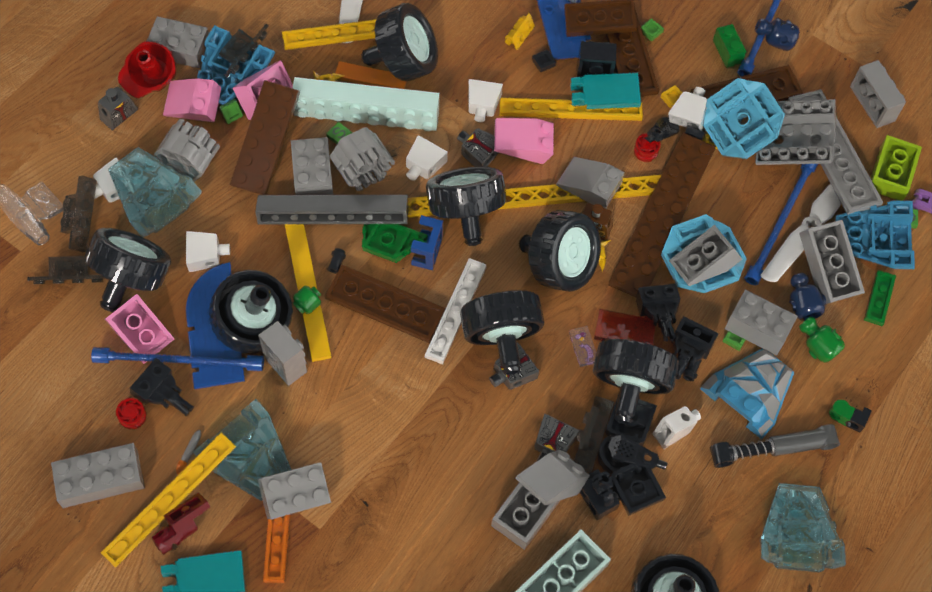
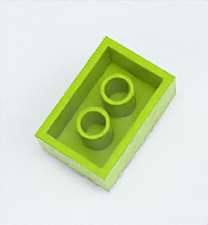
(895, 167)

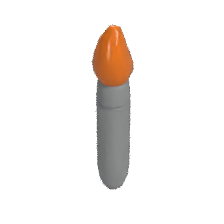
(188, 452)

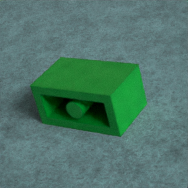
(729, 45)

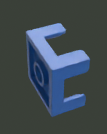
(431, 247)

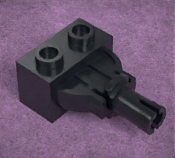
(660, 305)
(692, 343)
(159, 388)
(599, 495)

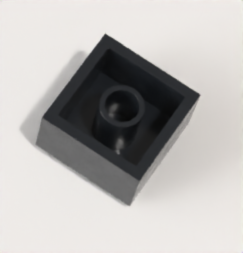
(596, 58)

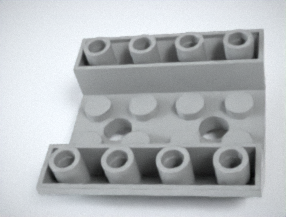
(801, 124)

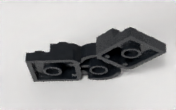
(633, 483)

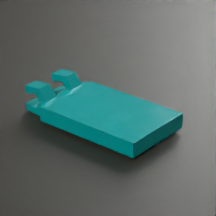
(606, 91)
(207, 573)

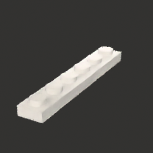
(451, 318)

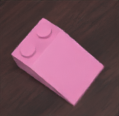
(249, 89)
(193, 99)
(524, 138)
(139, 327)

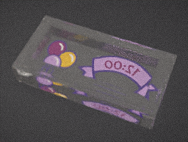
(583, 345)

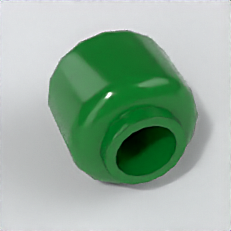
(306, 299)

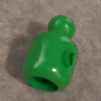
(822, 341)

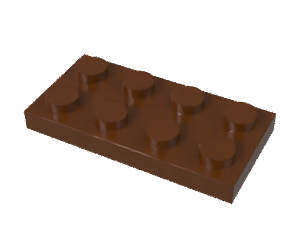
(600, 17)

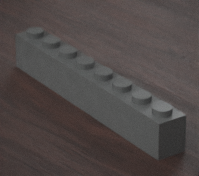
(332, 209)

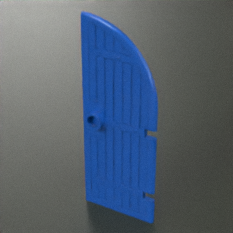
(554, 24)
(203, 340)

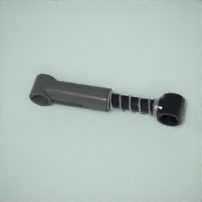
(820, 438)

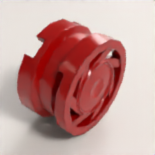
(645, 150)
(131, 414)

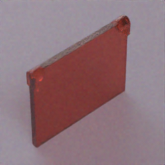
(624, 326)

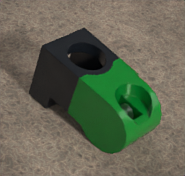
(849, 416)

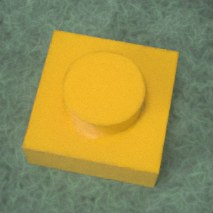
(671, 96)

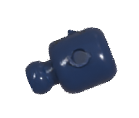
(778, 33)
(806, 298)

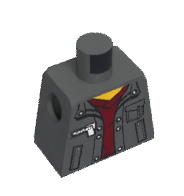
(115, 107)
(478, 147)
(527, 373)
(554, 436)

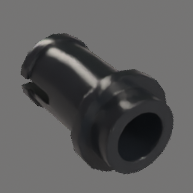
(336, 261)
(690, 373)

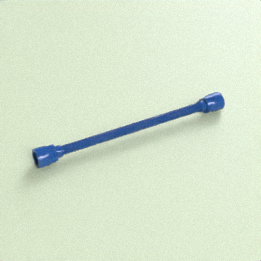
(747, 66)
(754, 272)
(104, 355)

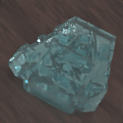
(151, 191)
(256, 451)
(801, 531)

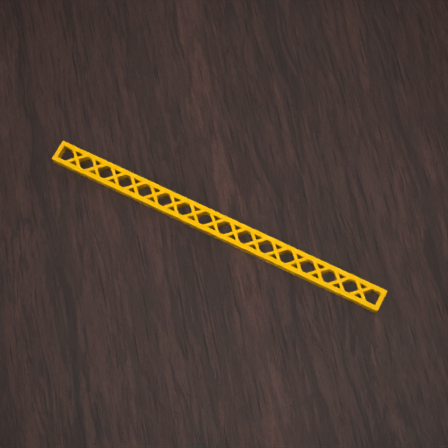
(551, 190)

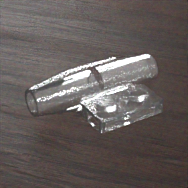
(30, 209)

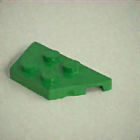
(390, 240)

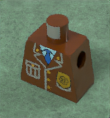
(601, 217)

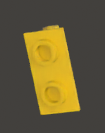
(521, 31)

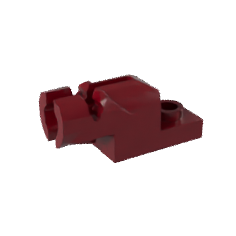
(180, 523)

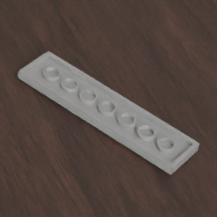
(846, 170)

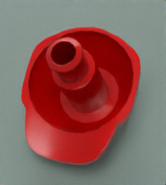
(147, 69)

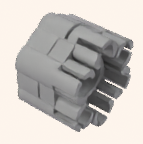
(185, 152)
(360, 156)

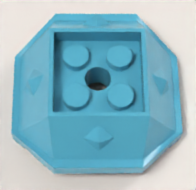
(730, 106)
(684, 234)

